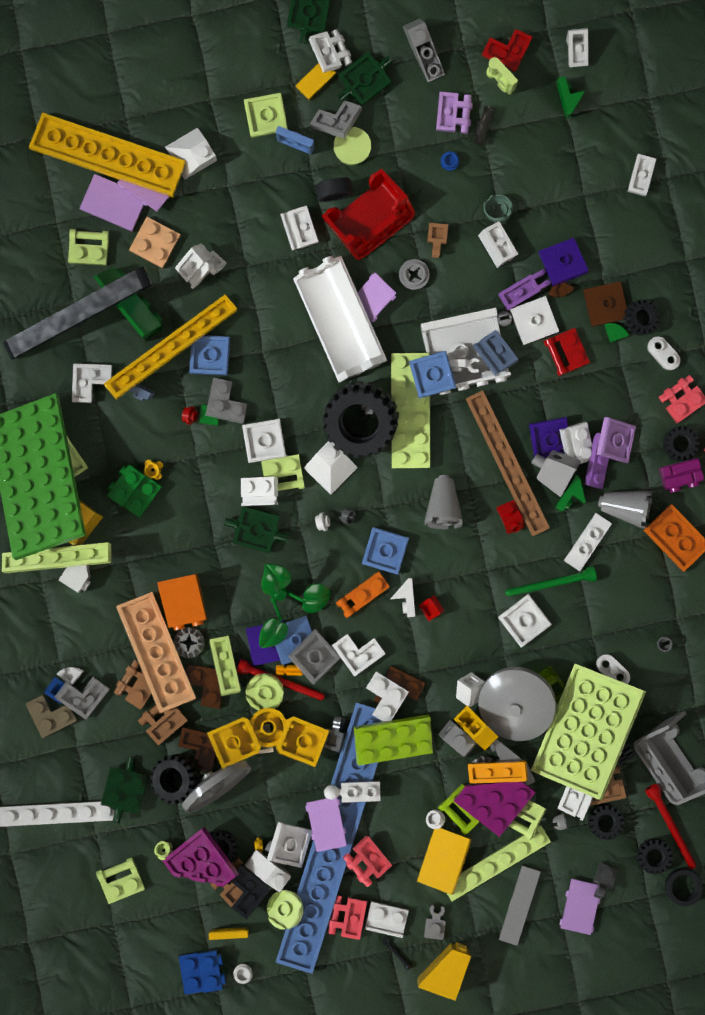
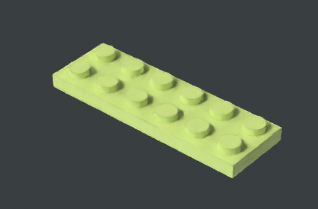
(412, 435)

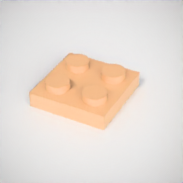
(154, 242)

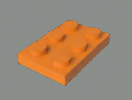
(676, 537)

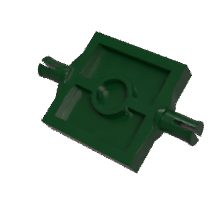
(308, 17)
(364, 78)
(256, 530)
(124, 790)

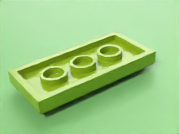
(393, 739)

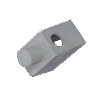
(556, 470)
(457, 738)

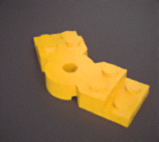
(290, 737)

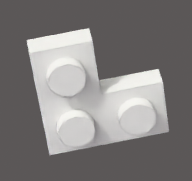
(84, 377)
(356, 658)
(391, 695)

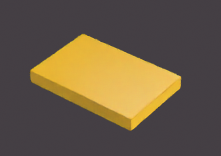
(444, 860)

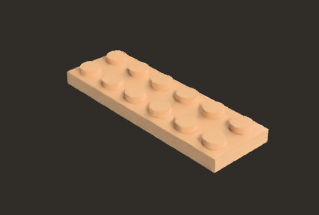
(155, 652)

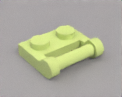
(505, 79)
(85, 253)
(284, 467)
(532, 813)
(123, 886)

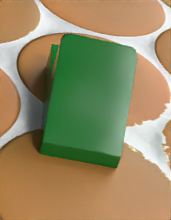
(568, 100)
(573, 490)

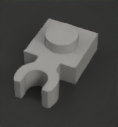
(435, 926)

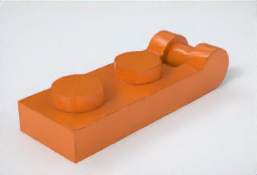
(363, 594)

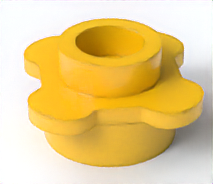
(156, 465)

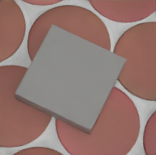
(314, 656)

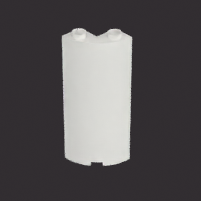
(339, 318)

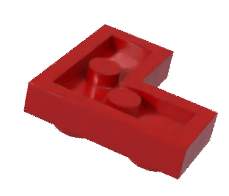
(508, 54)

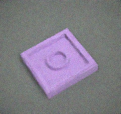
(616, 440)

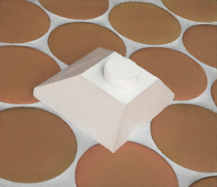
(194, 150)
(330, 467)

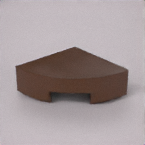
(560, 290)

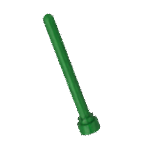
(587, 575)

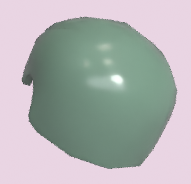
(498, 208)

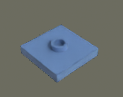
(295, 140)
(210, 356)
(432, 374)
(385, 550)
(297, 631)

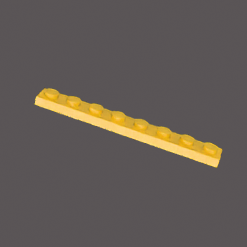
(170, 347)

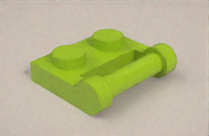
(444, 806)

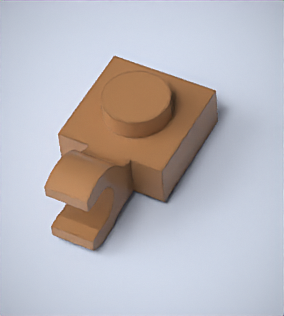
(437, 235)

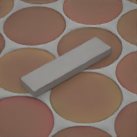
(519, 905)

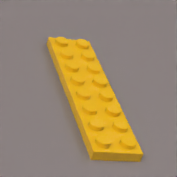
(107, 155)

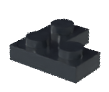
(253, 891)

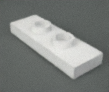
(587, 542)

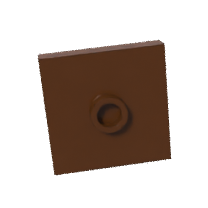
(605, 303)

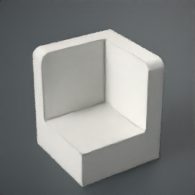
(469, 689)

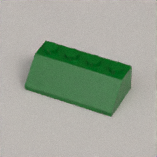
(133, 308)

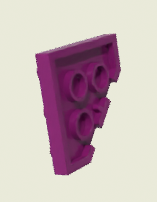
(495, 803)
(201, 860)

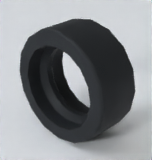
(334, 189)
(669, 887)

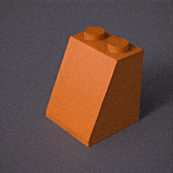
(182, 601)

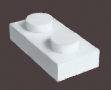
(641, 175)

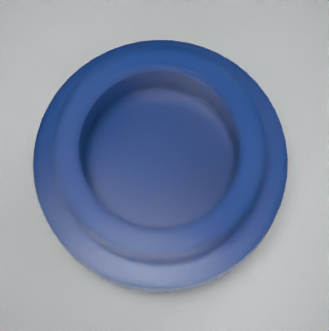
(450, 161)

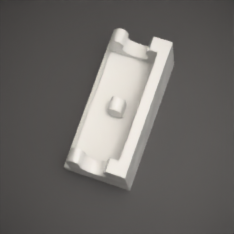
(498, 244)

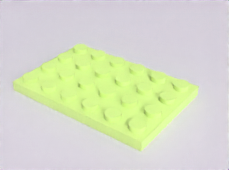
(588, 731)

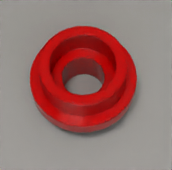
(189, 415)

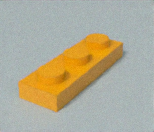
(497, 772)

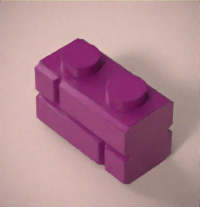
(681, 474)

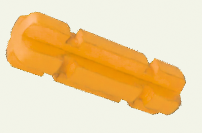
(291, 670)

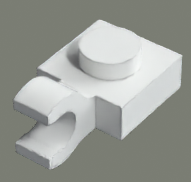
(214, 259)
(458, 364)

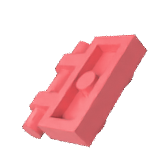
(687, 403)
(371, 856)
(353, 917)

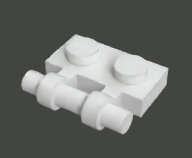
(325, 52)

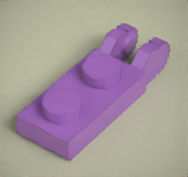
(522, 290)

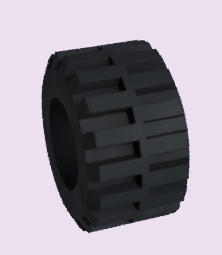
(163, 777)

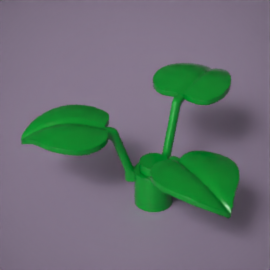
(273, 584)

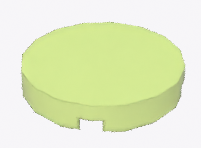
(353, 148)
(264, 691)
(285, 909)

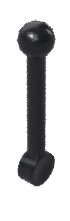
(386, 941)

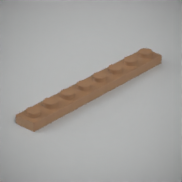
(507, 463)

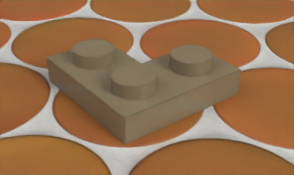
(46, 720)

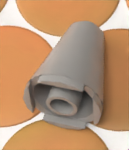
(443, 505)
(628, 506)

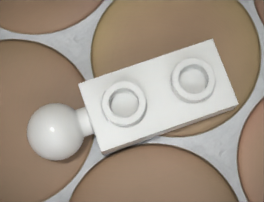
(354, 791)

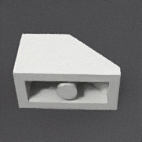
(76, 578)
(268, 871)

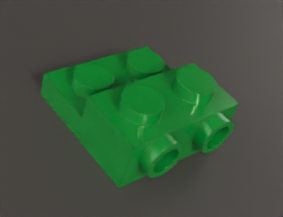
(133, 490)

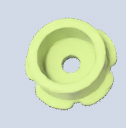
(160, 846)

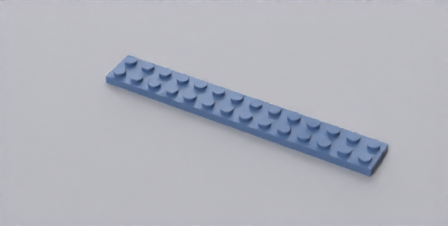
(326, 868)

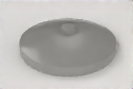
(517, 703)
(215, 786)

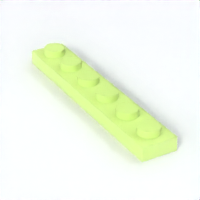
(59, 558)
(499, 862)

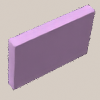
(111, 203)

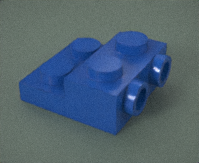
(202, 971)

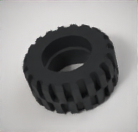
(348, 440)

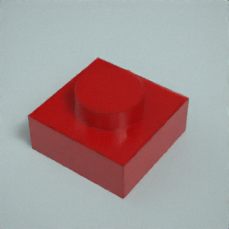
(431, 608)

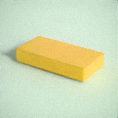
(314, 81)
(228, 933)

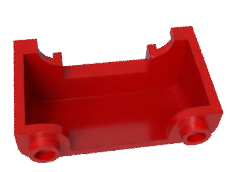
(371, 216)

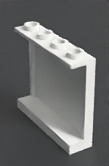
(466, 329)

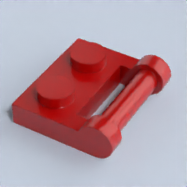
(572, 349)

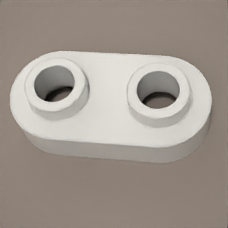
(661, 355)
(613, 669)

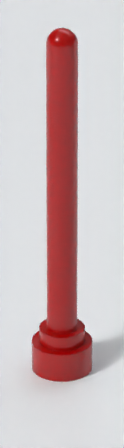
(245, 668)
(654, 793)

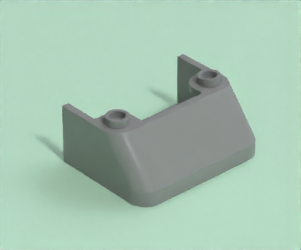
(668, 762)

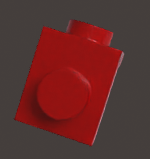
(510, 517)

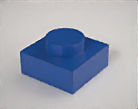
(54, 687)

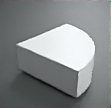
(70, 674)

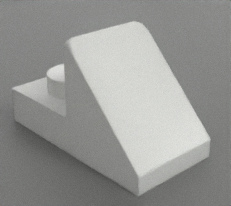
(577, 47)
(406, 592)

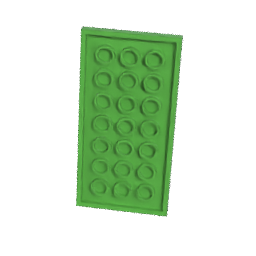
(38, 479)

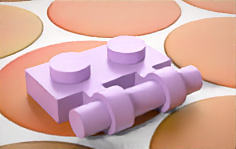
(447, 112)

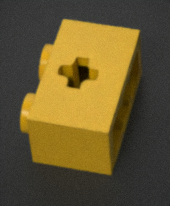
(476, 727)

